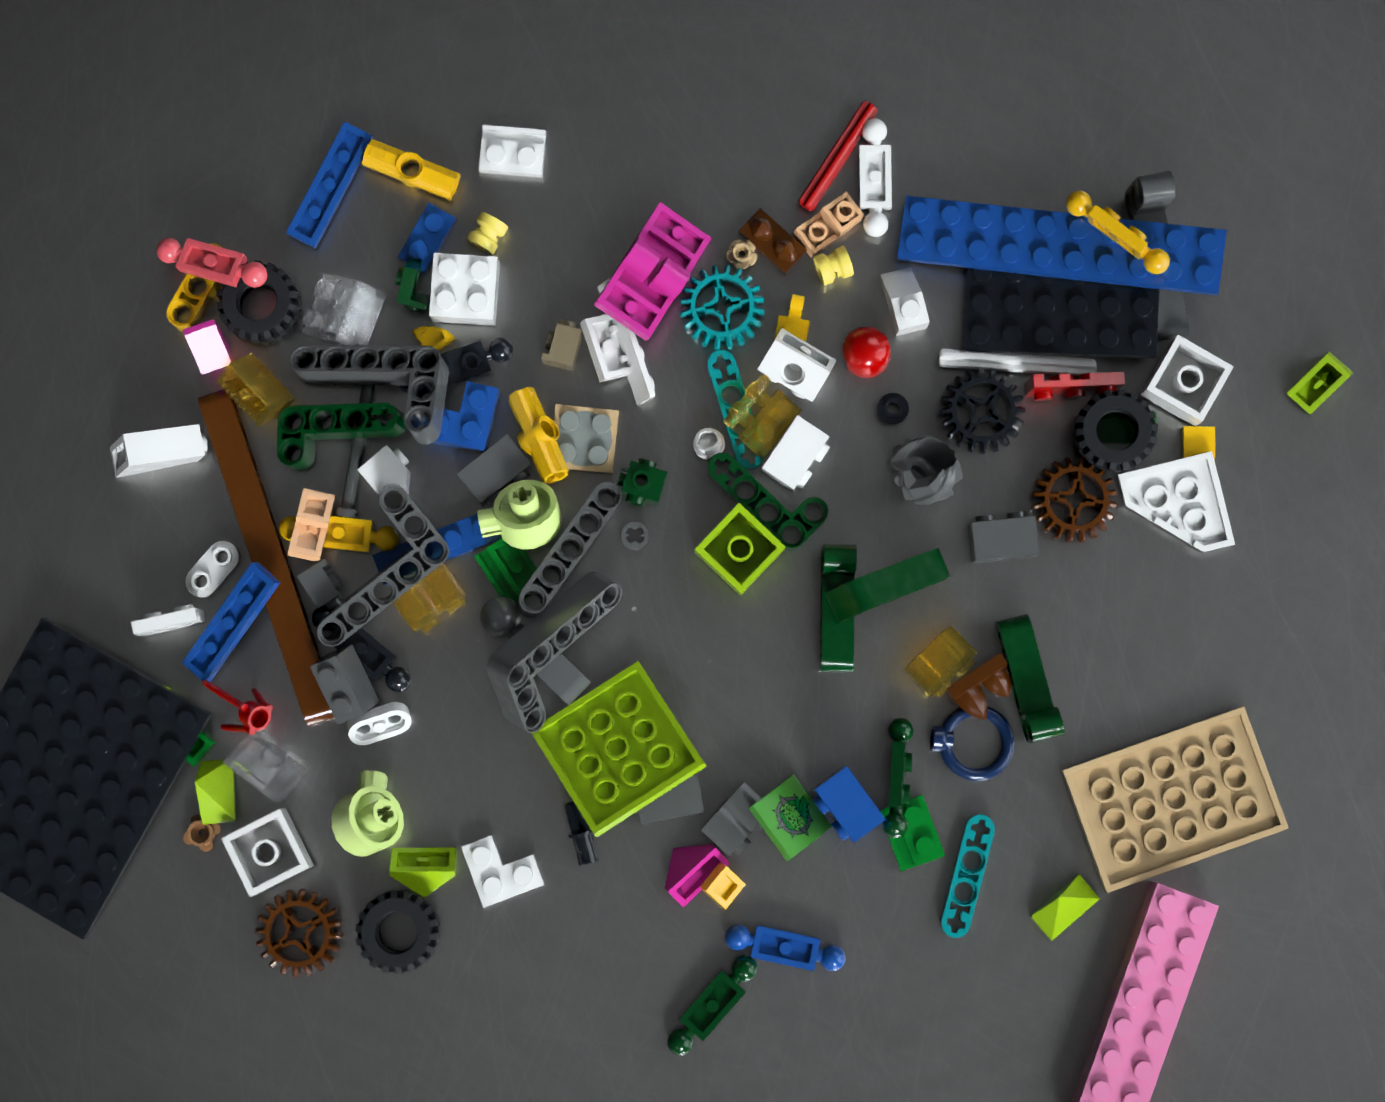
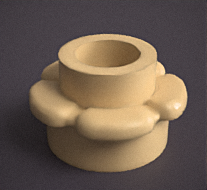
(747, 260)

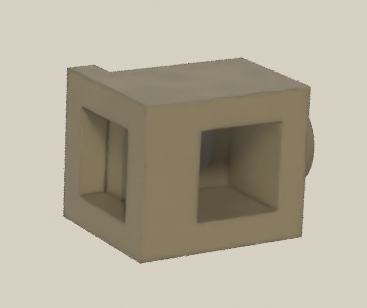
(563, 345)

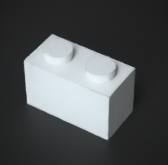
(795, 454)

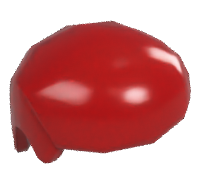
(866, 352)

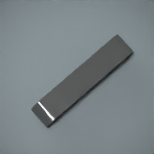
(579, 538)

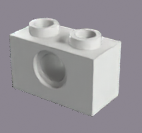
(791, 349)

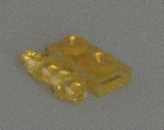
(770, 421)

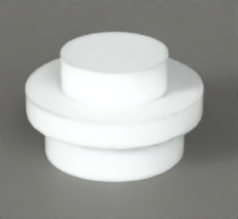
(708, 443)

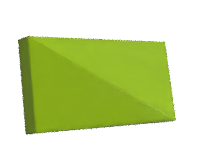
(215, 792)
(423, 868)
(1064, 907)

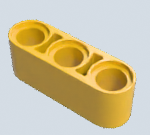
(186, 299)

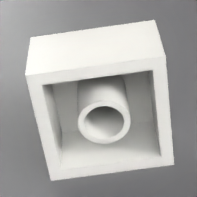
(464, 289)
(1186, 380)
(267, 852)

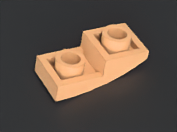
(829, 224)

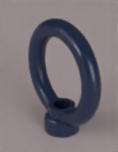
(943, 739)

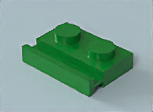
(506, 568)
(920, 841)

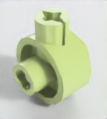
(523, 515)
(368, 817)

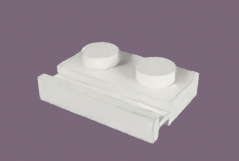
(512, 151)
(157, 623)

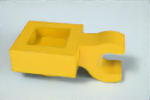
(793, 322)

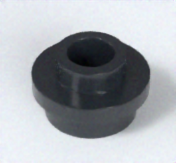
(888, 417)

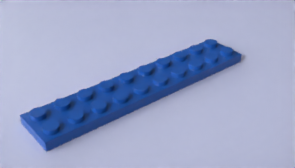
(1056, 245)

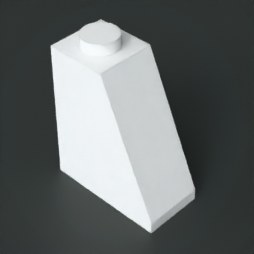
(157, 449)

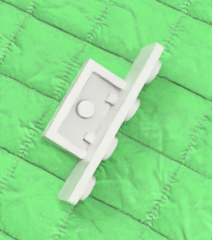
(617, 353)

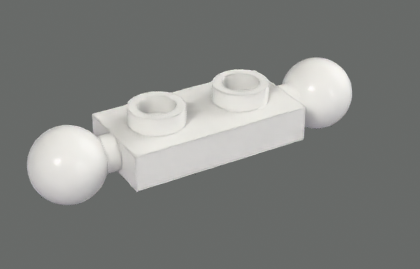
(875, 177)

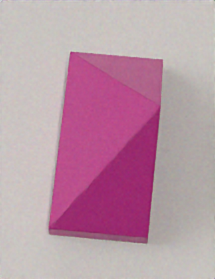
(690, 869)

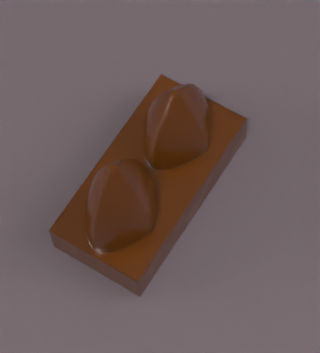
(772, 241)
(968, 690)

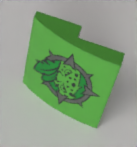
(790, 817)

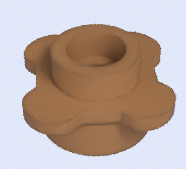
(192, 835)

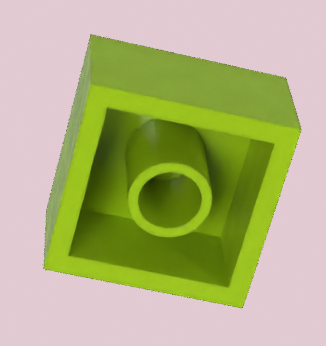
(739, 549)

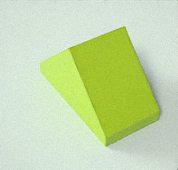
(1319, 382)

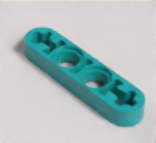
(715, 374)
(962, 874)

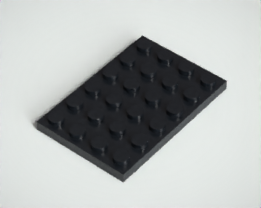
(1058, 316)

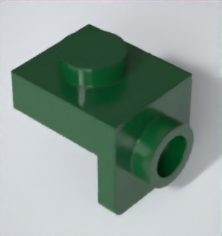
(408, 279)

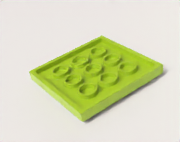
(618, 749)

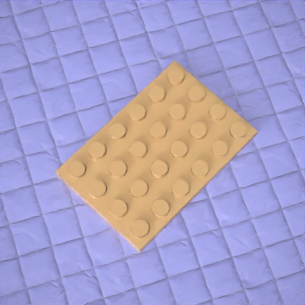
(1174, 799)

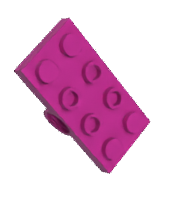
(653, 271)

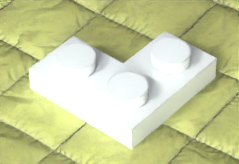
(499, 881)

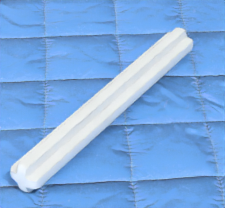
(1016, 362)

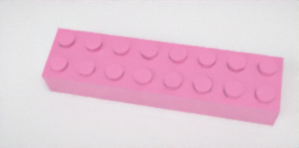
(1146, 997)

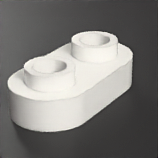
(213, 570)
(379, 723)

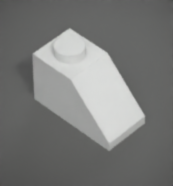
(904, 301)
(387, 468)

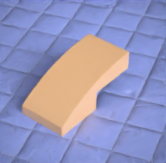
(311, 525)

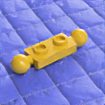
(1107, 221)
(349, 534)

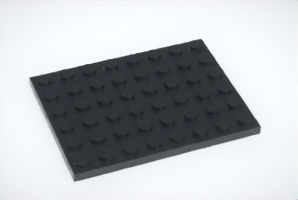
(82, 772)

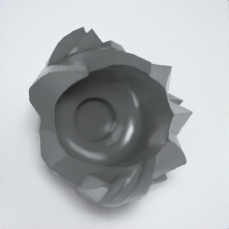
(925, 469)

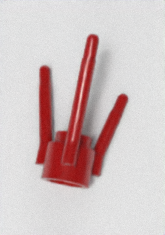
(251, 713)

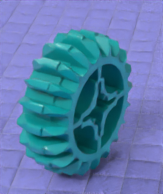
(736, 304)

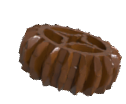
(1072, 513)
(291, 919)

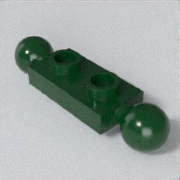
(896, 824)
(712, 1005)

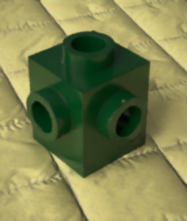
(647, 471)

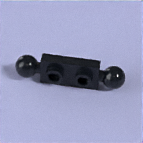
(473, 359)
(372, 654)

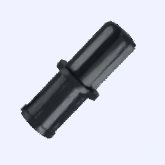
(581, 835)

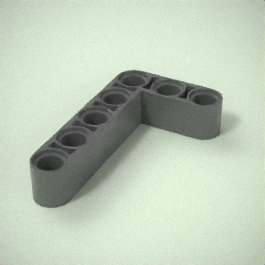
(1147, 201)
(383, 372)
(390, 573)
(541, 641)

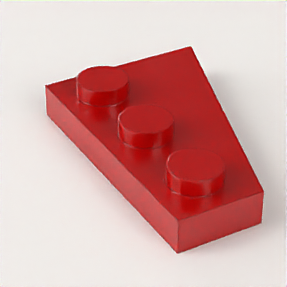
(1073, 388)

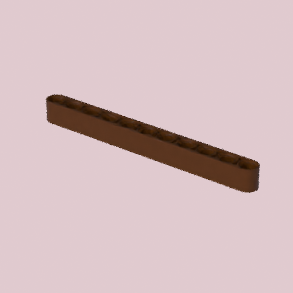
(267, 548)

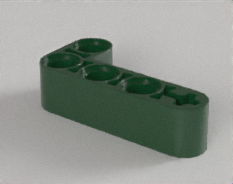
(340, 428)
(763, 497)
(887, 585)
(836, 639)
(1029, 683)

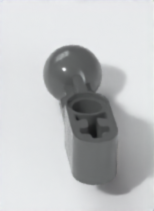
(502, 619)

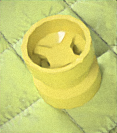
(485, 236)
(833, 265)

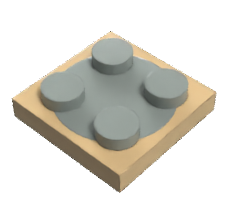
(587, 437)

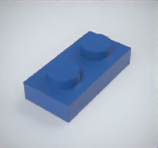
(427, 236)

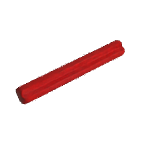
(837, 156)

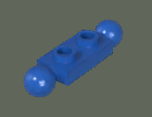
(785, 947)

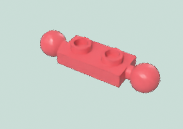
(211, 262)

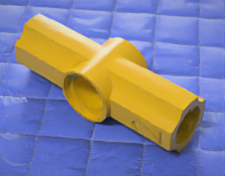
(393, 161)
(538, 435)

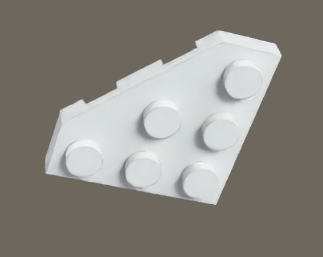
(1181, 499)

